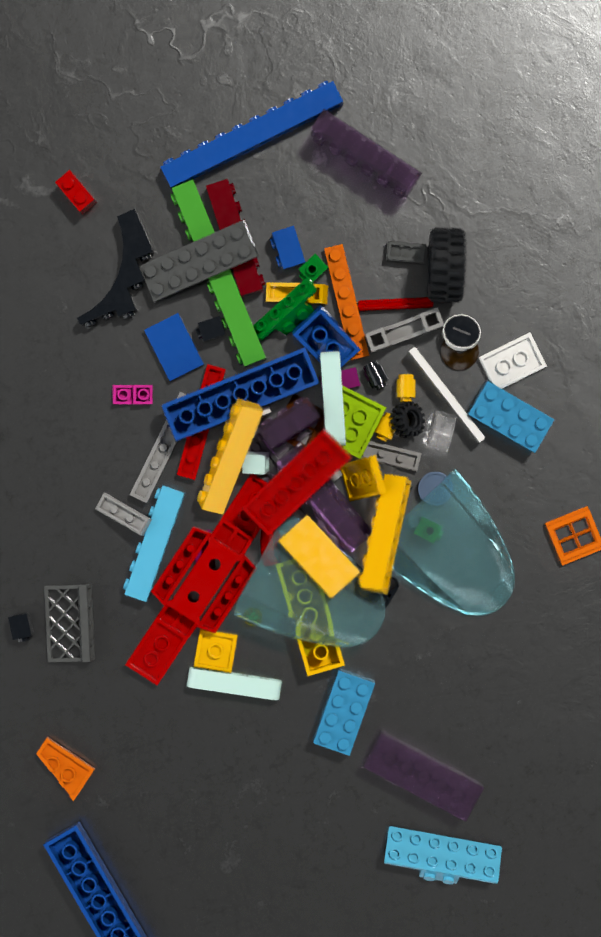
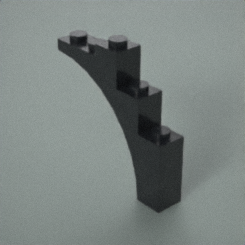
(118, 299)

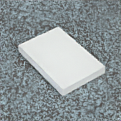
(512, 361)

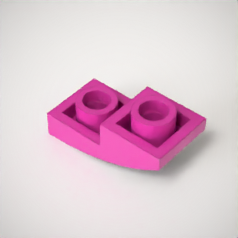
(131, 394)

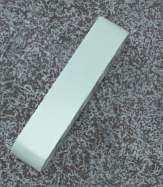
(333, 395)
(234, 683)

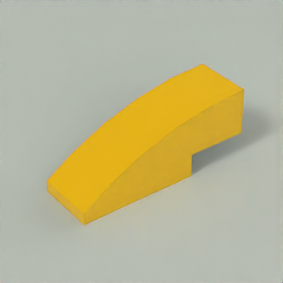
(277, 291)

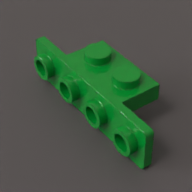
(288, 311)

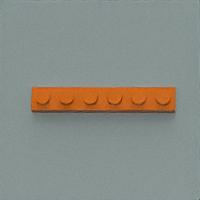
(346, 298)

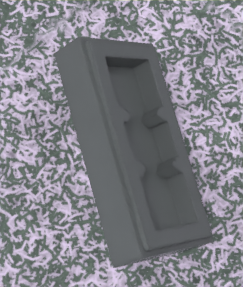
(405, 252)

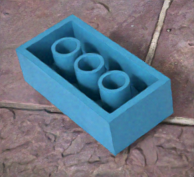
(510, 416)
(344, 712)

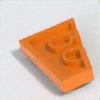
(66, 767)

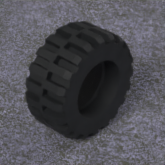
(446, 265)

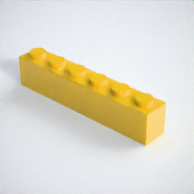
(229, 456)
(385, 534)

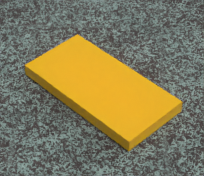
(319, 556)

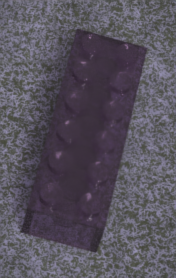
(365, 154)
(333, 509)
(423, 775)

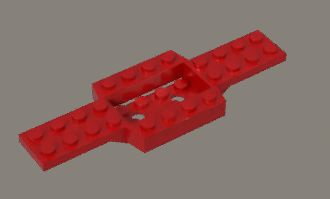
(181, 616)

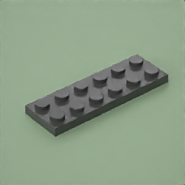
(199, 261)

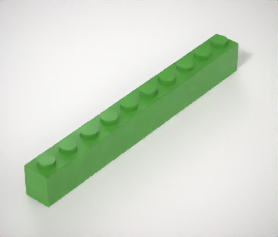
(223, 284)

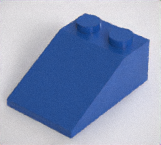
(324, 334)

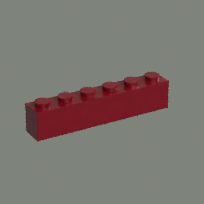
(227, 214)

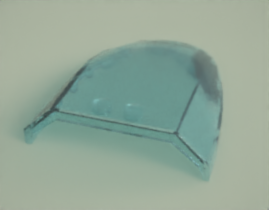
(455, 550)
(292, 604)

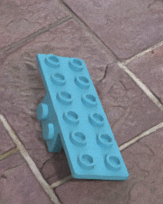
(442, 856)

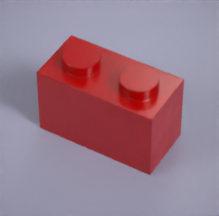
(76, 192)

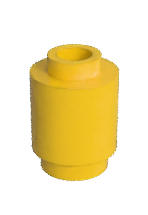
(406, 387)
(383, 429)

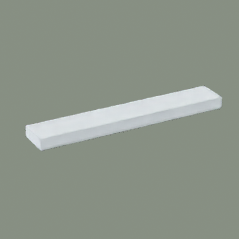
(446, 394)

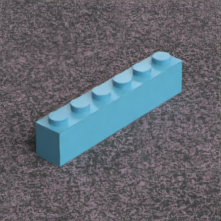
(154, 544)

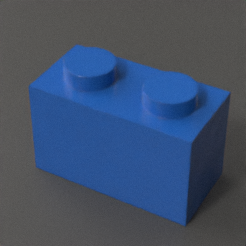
(288, 248)

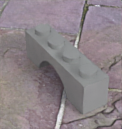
(404, 330)

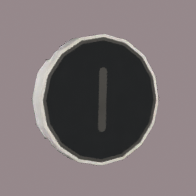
(461, 332)

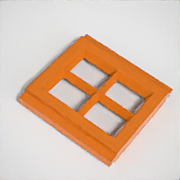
(568, 519)

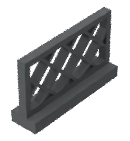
(85, 626)

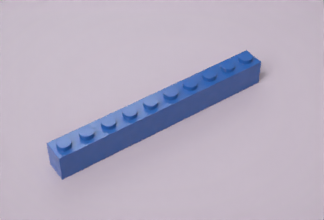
(252, 135)

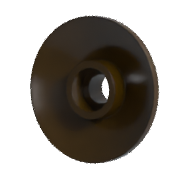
(458, 361)

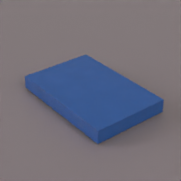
(174, 347)

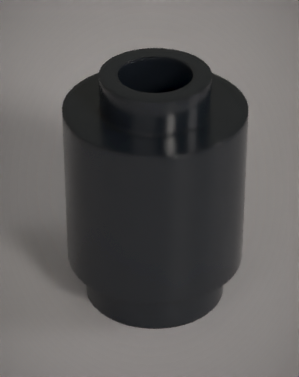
(375, 375)

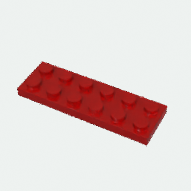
(296, 482)

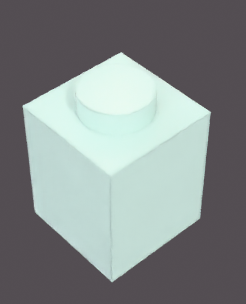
(256, 463)

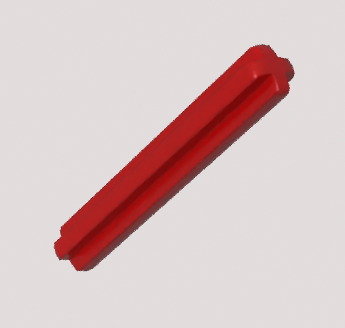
(389, 304)

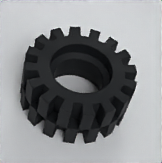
(415, 418)

